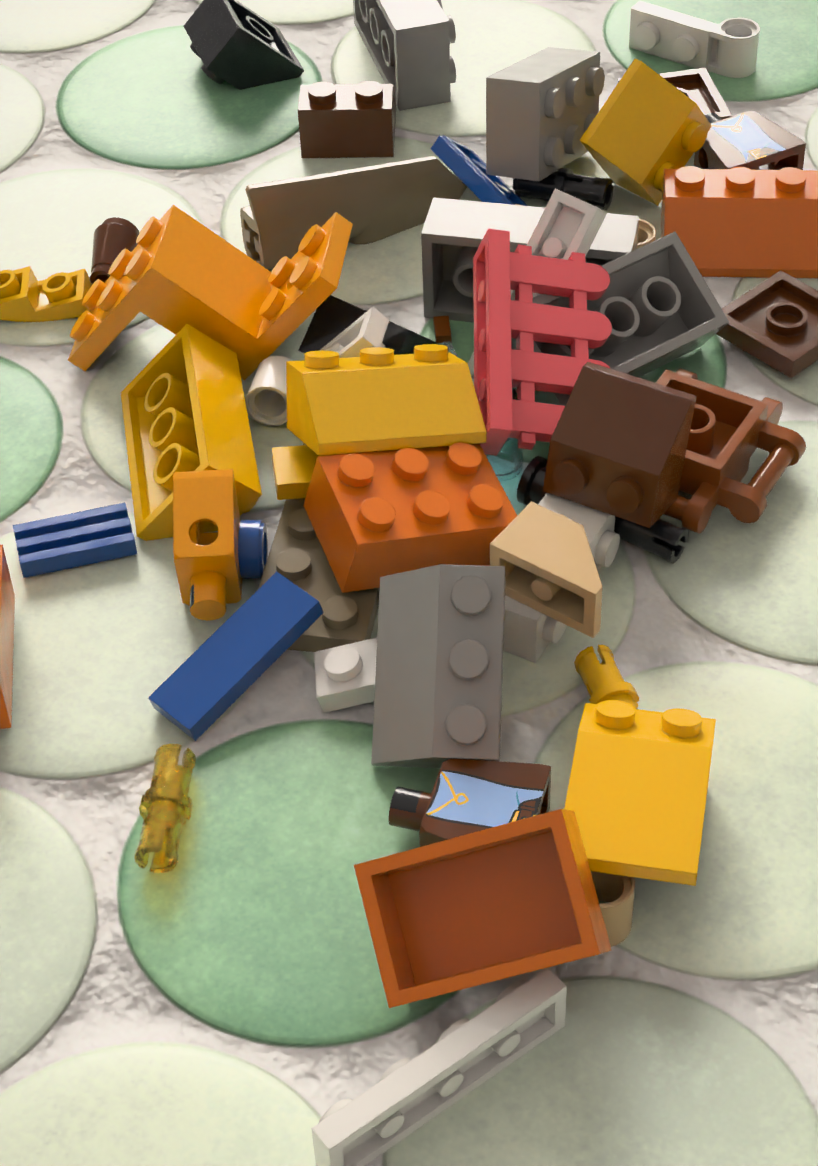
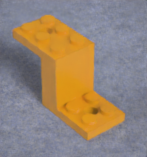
(199, 279)

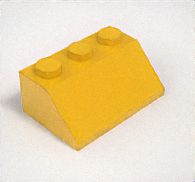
(382, 400)

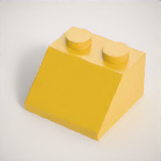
(645, 130)

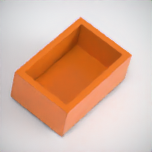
(405, 511)
(482, 907)

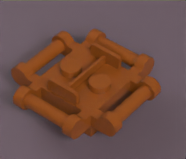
(719, 449)

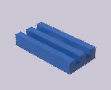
(74, 540)

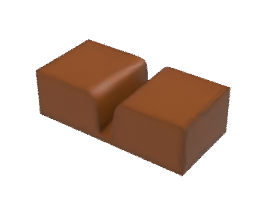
(442, 329)

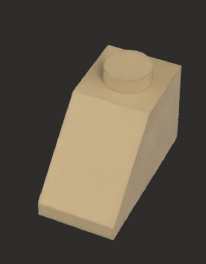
(550, 567)

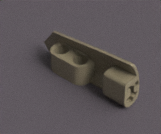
(373, 198)

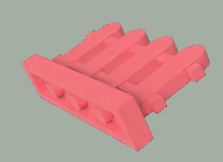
(500, 319)

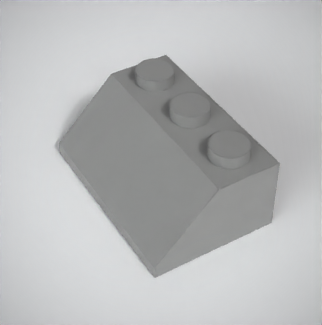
(439, 666)

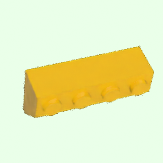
(186, 417)

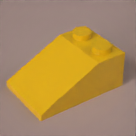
(641, 790)

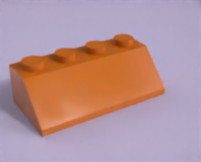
(744, 220)

